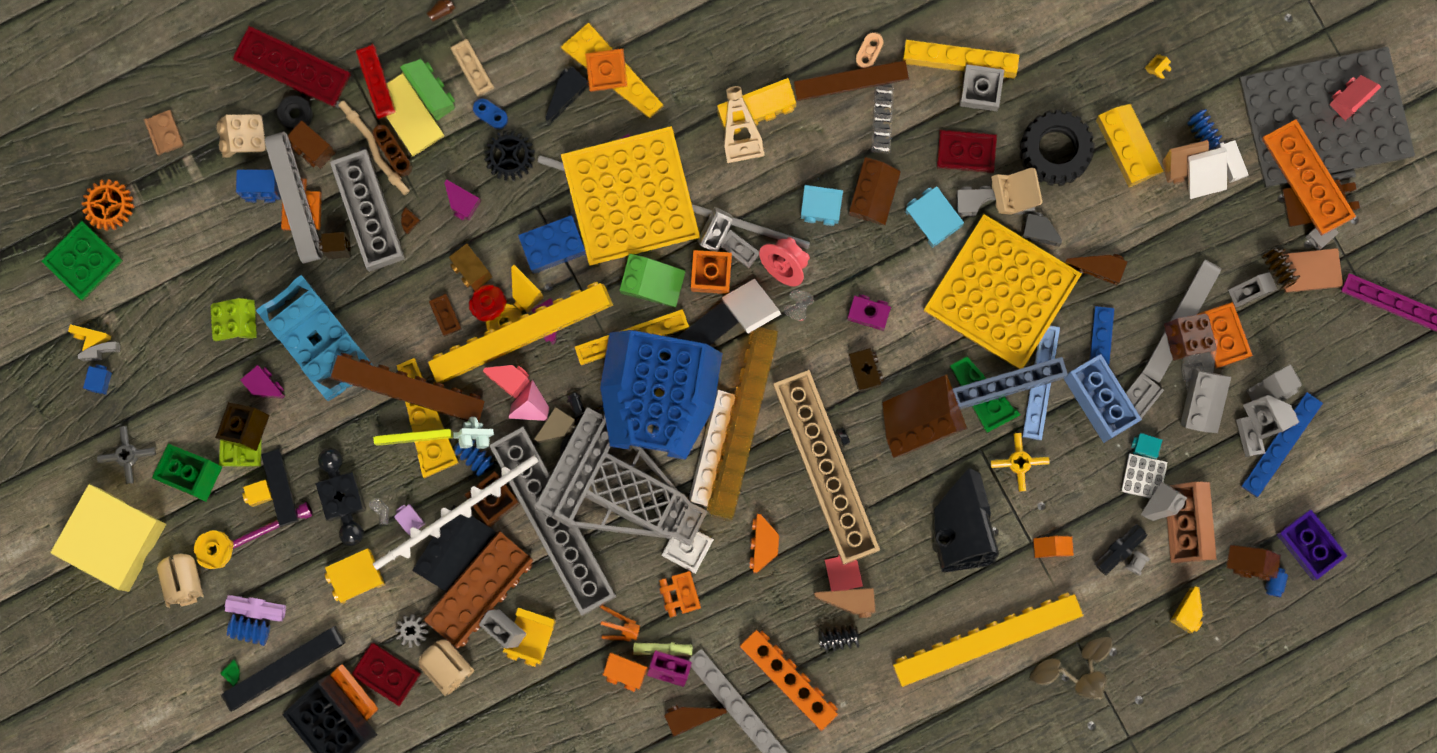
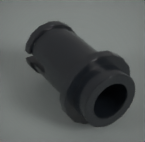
(576, 404)

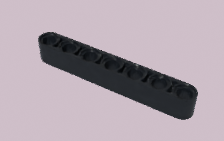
(283, 668)

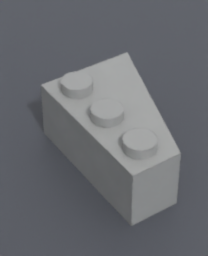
(1278, 385)

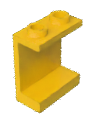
(353, 576)
(534, 644)

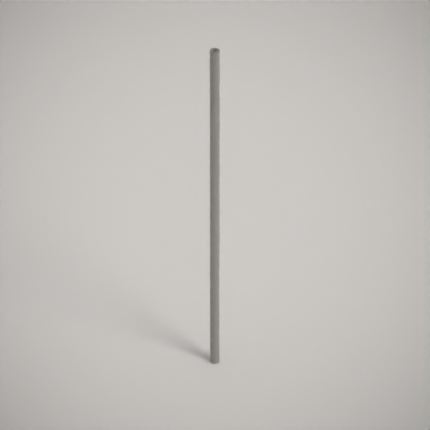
(706, 212)

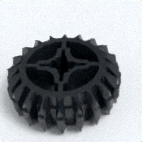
(515, 150)

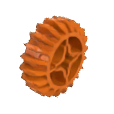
(108, 220)

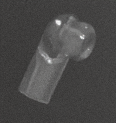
(382, 509)

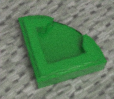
(232, 673)

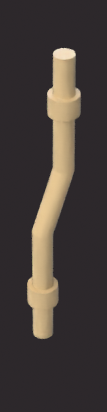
(353, 117)

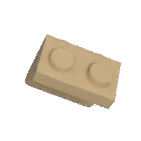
(240, 134)
(1016, 191)

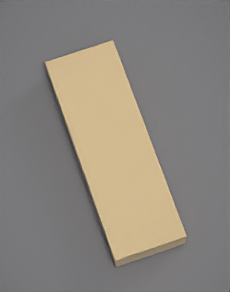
(472, 68)

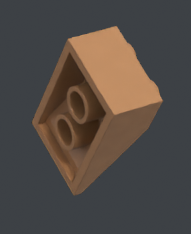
(1176, 161)
(856, 602)

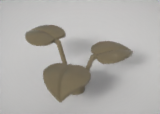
(1090, 684)

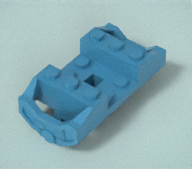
(302, 321)

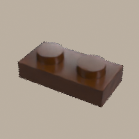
(445, 315)

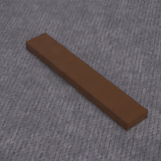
(851, 80)

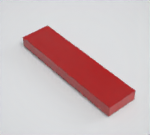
(375, 81)

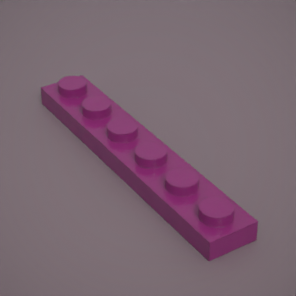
(1390, 301)

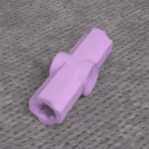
(255, 608)

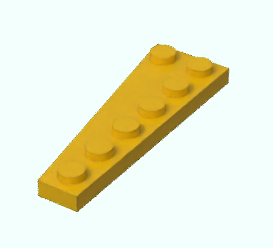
(637, 93)
(432, 454)

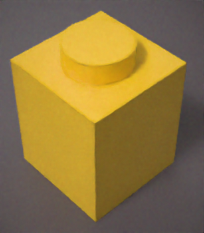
(257, 493)

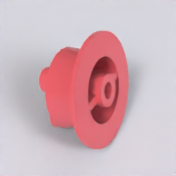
(784, 261)

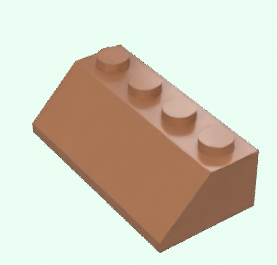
(1192, 527)

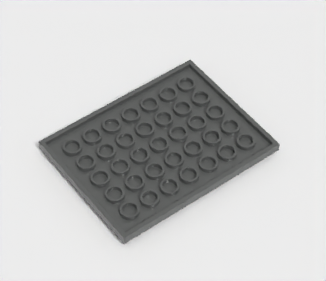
(1304, 91)

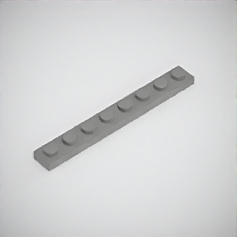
(734, 704)

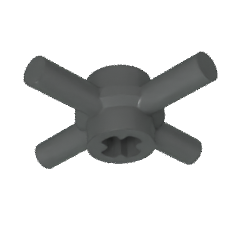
(131, 459)

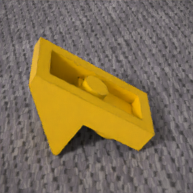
(92, 337)

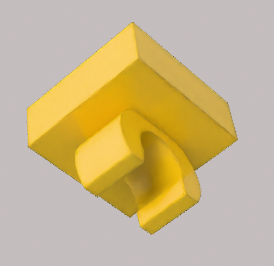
(1157, 65)

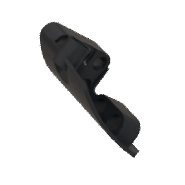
(964, 526)

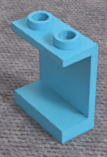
(934, 216)

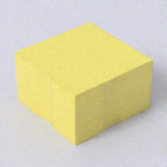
(108, 538)

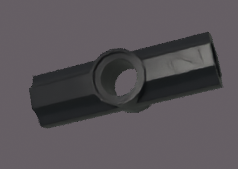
(1120, 549)

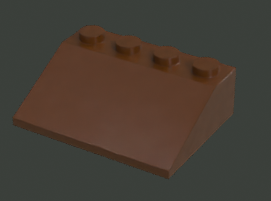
(922, 417)

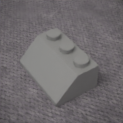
(1205, 401)

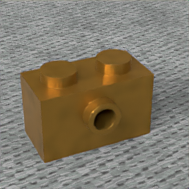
(470, 267)

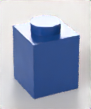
(97, 379)

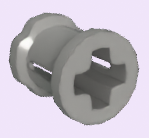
(1137, 563)

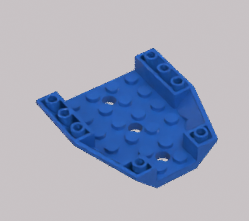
(636, 370)

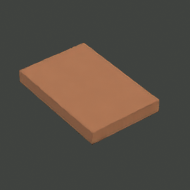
(1316, 270)

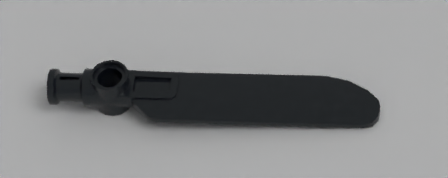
(710, 326)

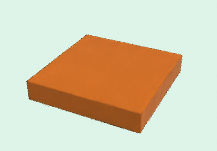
(606, 70)

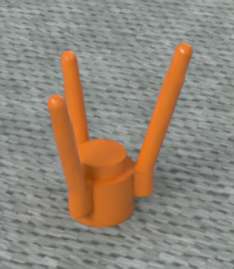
(629, 630)

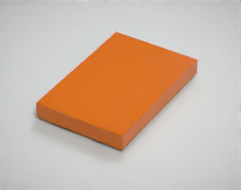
(1228, 331)

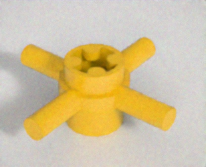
(1015, 467)

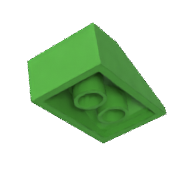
(652, 280)

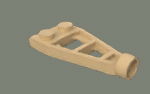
(744, 148)

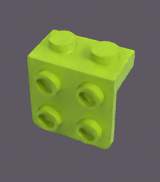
(233, 319)

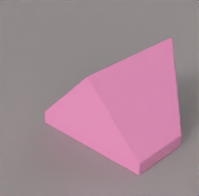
(529, 405)

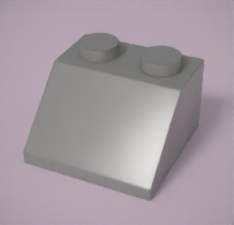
(982, 88)
(1270, 415)

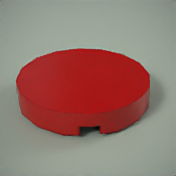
(487, 303)

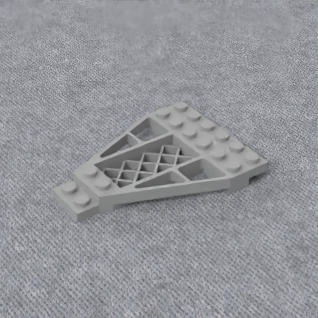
(576, 474)

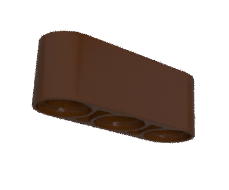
(388, 142)

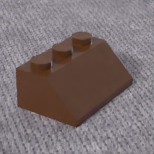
(874, 191)

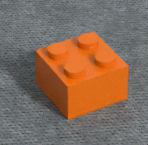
(711, 272)

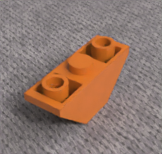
(764, 544)

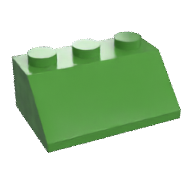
(428, 88)

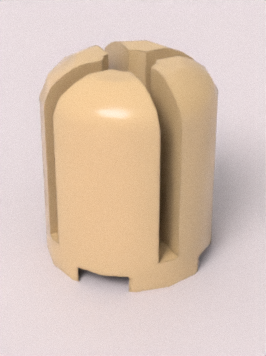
(179, 580)
(444, 666)

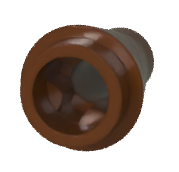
(441, 9)

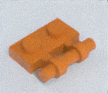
(685, 592)

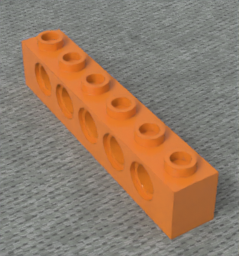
(820, 719)

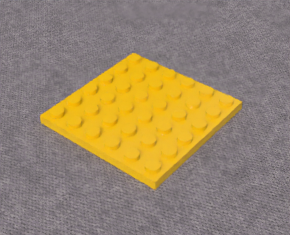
(630, 195)
(1002, 292)

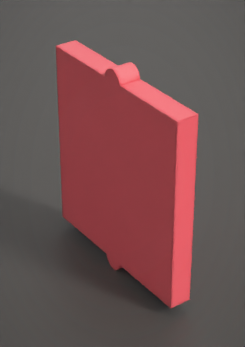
(843, 576)

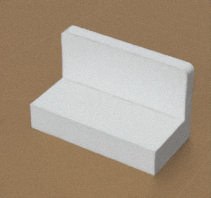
(1235, 166)

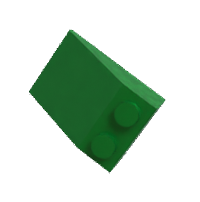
(187, 472)

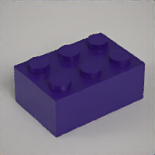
(1312, 545)

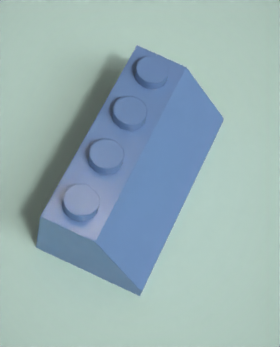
(1102, 398)

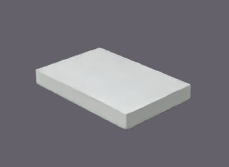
(1207, 172)
(751, 306)

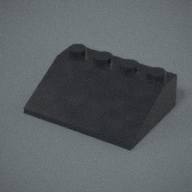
(453, 551)
(329, 720)

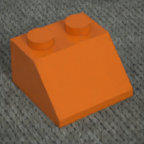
(625, 671)

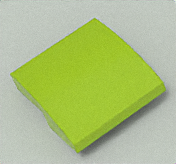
(238, 457)

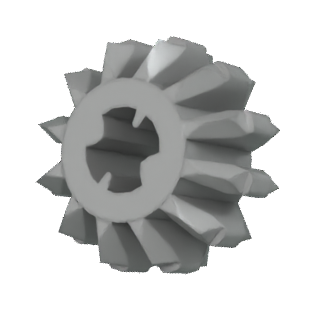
(412, 623)

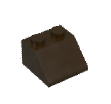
(242, 426)

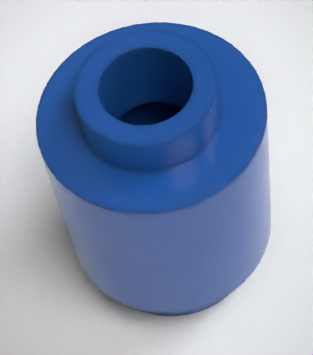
(1277, 586)

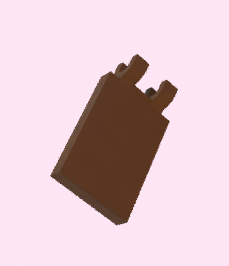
(1297, 214)

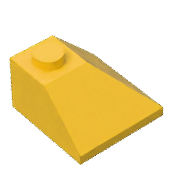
(524, 291)
(1189, 611)

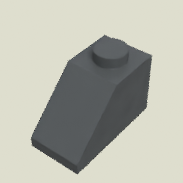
(1040, 230)

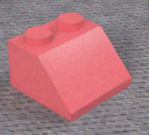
(1354, 96)
(509, 378)

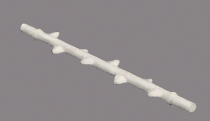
(447, 515)

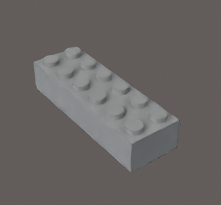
(367, 210)

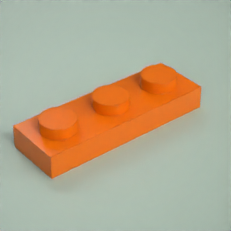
(354, 692)

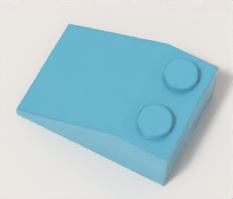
(821, 205)

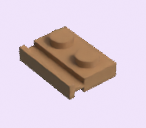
(164, 132)

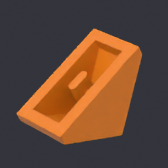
(1053, 546)

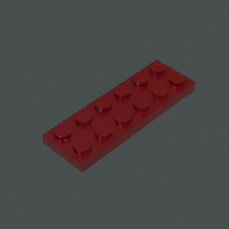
(291, 66)

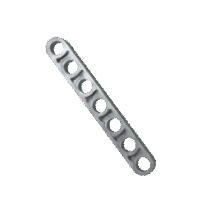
(293, 197)
(1188, 306)

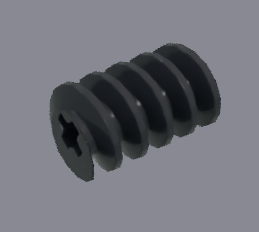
(838, 638)

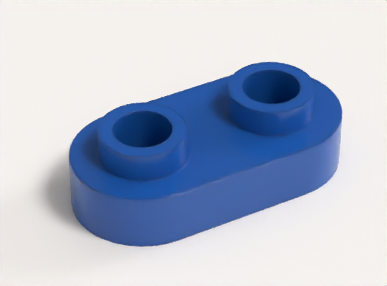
(490, 113)

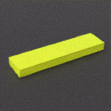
(413, 437)

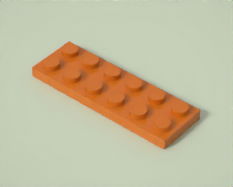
(1308, 177)

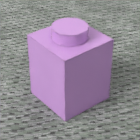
(408, 518)

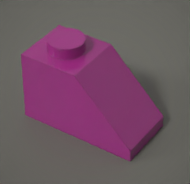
(461, 201)

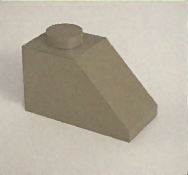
(556, 427)

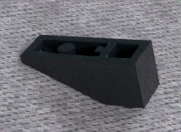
(568, 89)

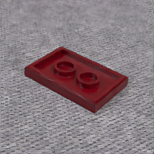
(967, 151)
(386, 674)

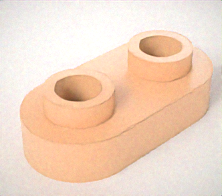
(869, 51)

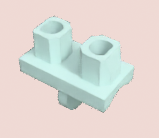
(473, 430)

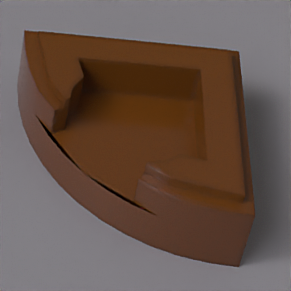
(408, 221)

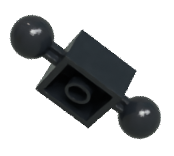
(350, 532)

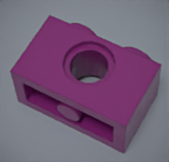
(857, 313)
(669, 668)

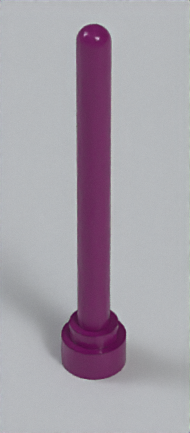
(303, 511)

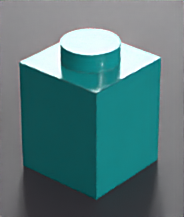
(1146, 446)

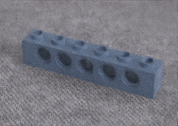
(1010, 383)

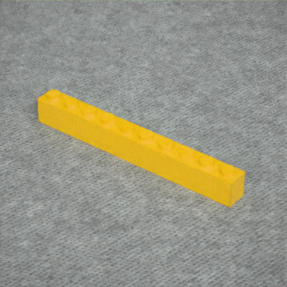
(520, 333)
(987, 640)

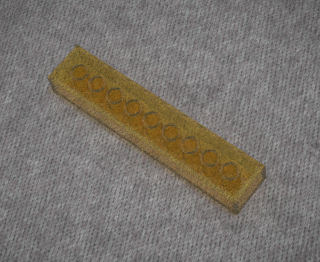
(743, 425)

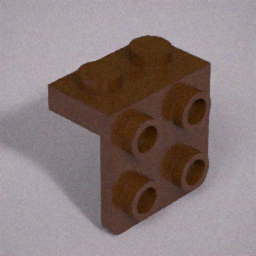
(1190, 336)

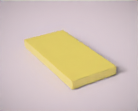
(411, 118)

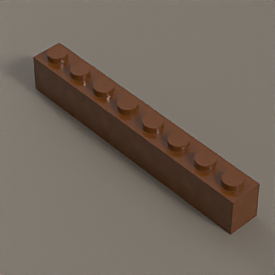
(406, 389)

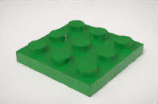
(82, 261)

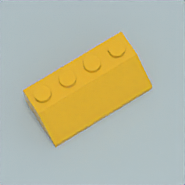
(763, 104)
(1129, 144)

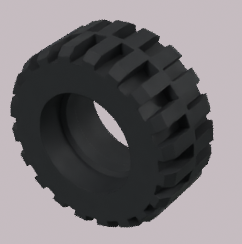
(1065, 124)

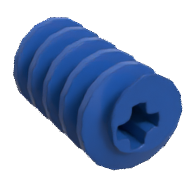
(1204, 129)
(474, 457)
(249, 631)

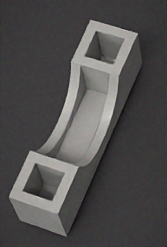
(970, 200)

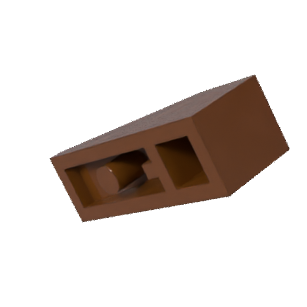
(1103, 267)
(686, 718)

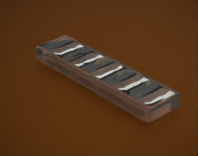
(882, 118)

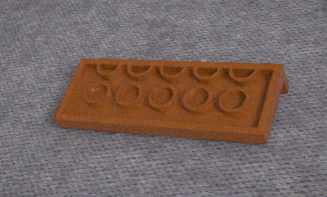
(478, 590)

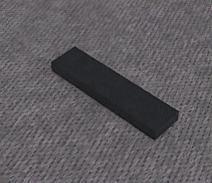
(279, 487)

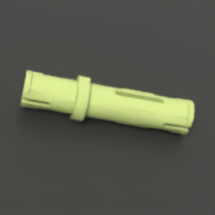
(670, 649)

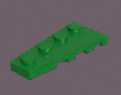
(990, 413)

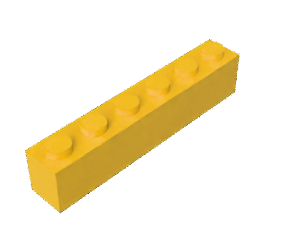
(957, 57)

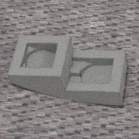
(94, 353)

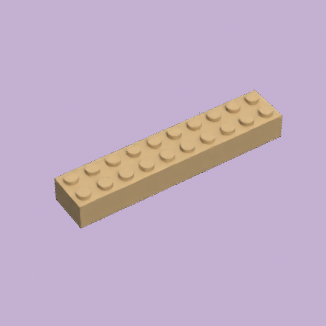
(826, 467)

